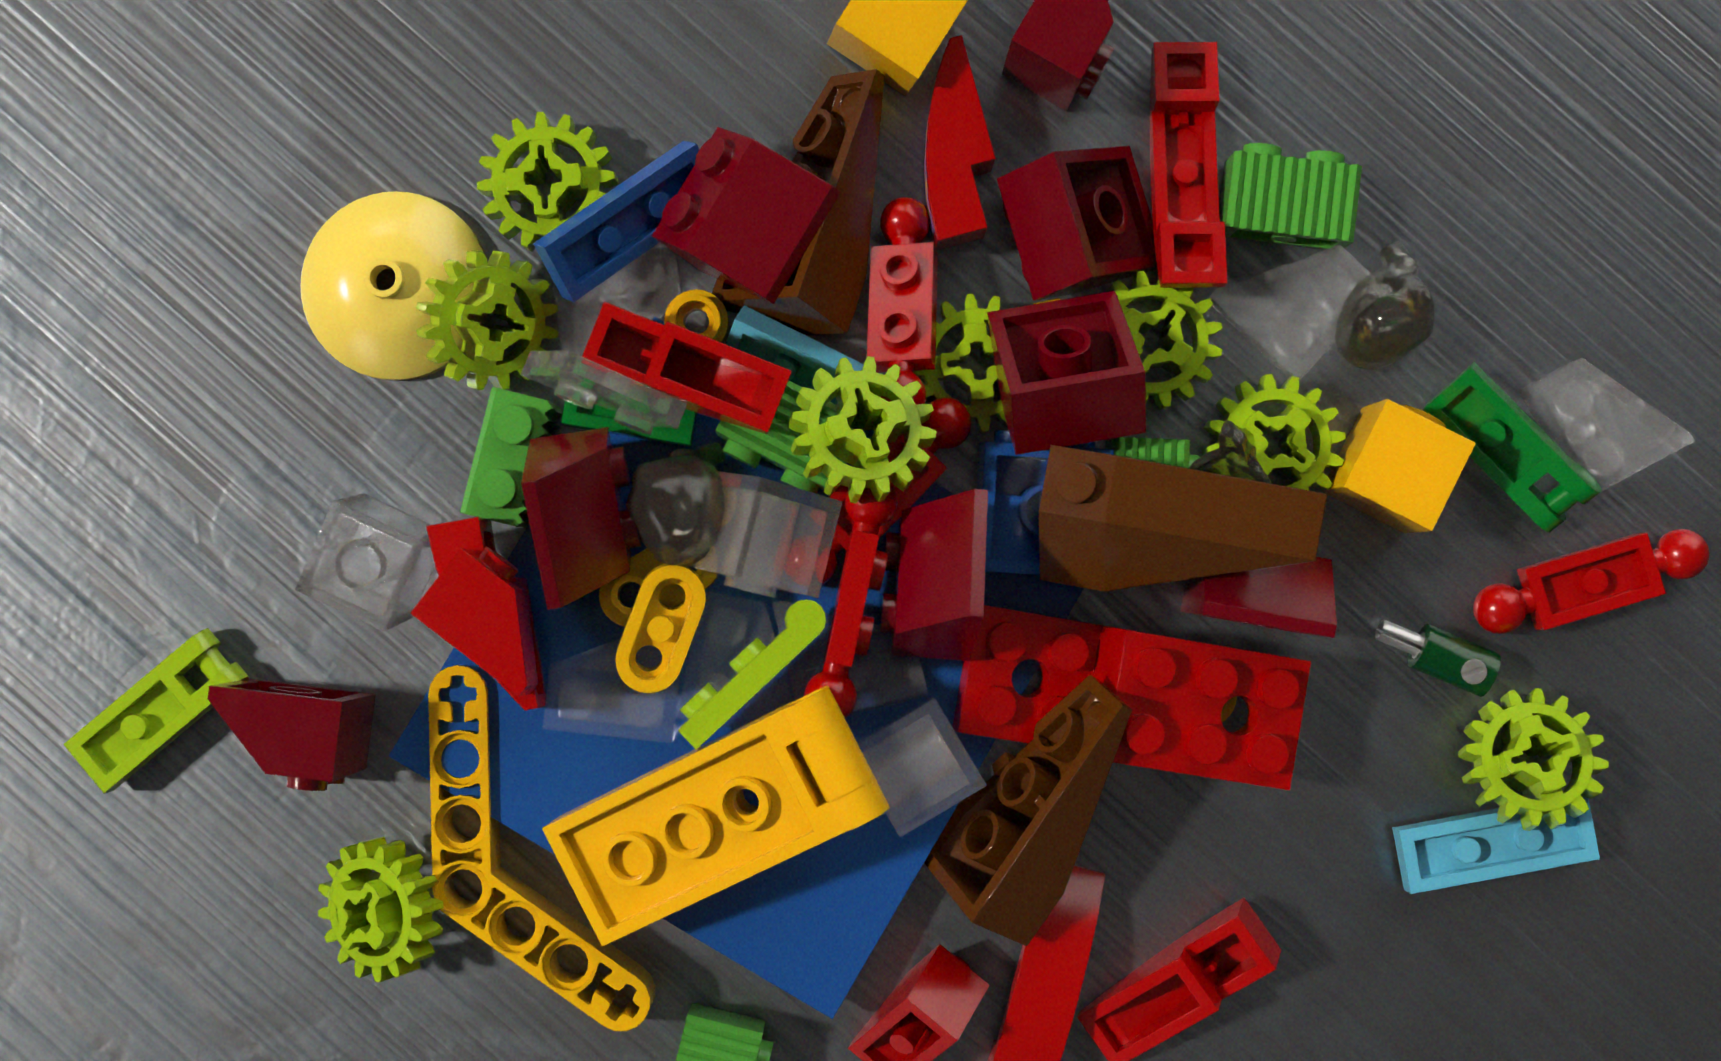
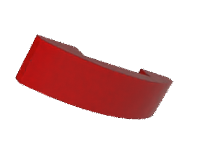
(1184, 165)
(1051, 975)

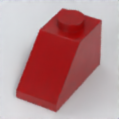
(484, 616)
(923, 1011)

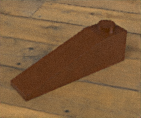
(841, 148)
(1146, 523)
(1020, 835)

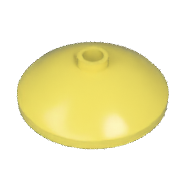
(339, 294)

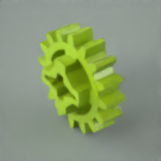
(519, 183)
(490, 295)
(973, 336)
(1178, 355)
(860, 401)
(1291, 423)
(1538, 784)
(380, 909)

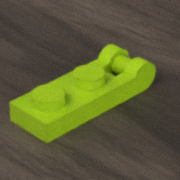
(754, 669)
(151, 713)

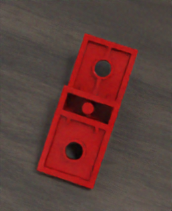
(1165, 680)

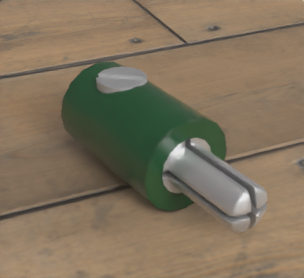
(1444, 656)

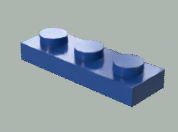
(615, 226)

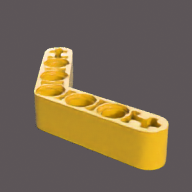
(503, 890)

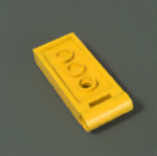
(693, 832)

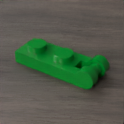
(1512, 447)

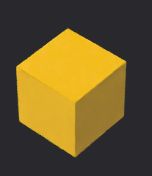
(894, 36)
(1399, 466)

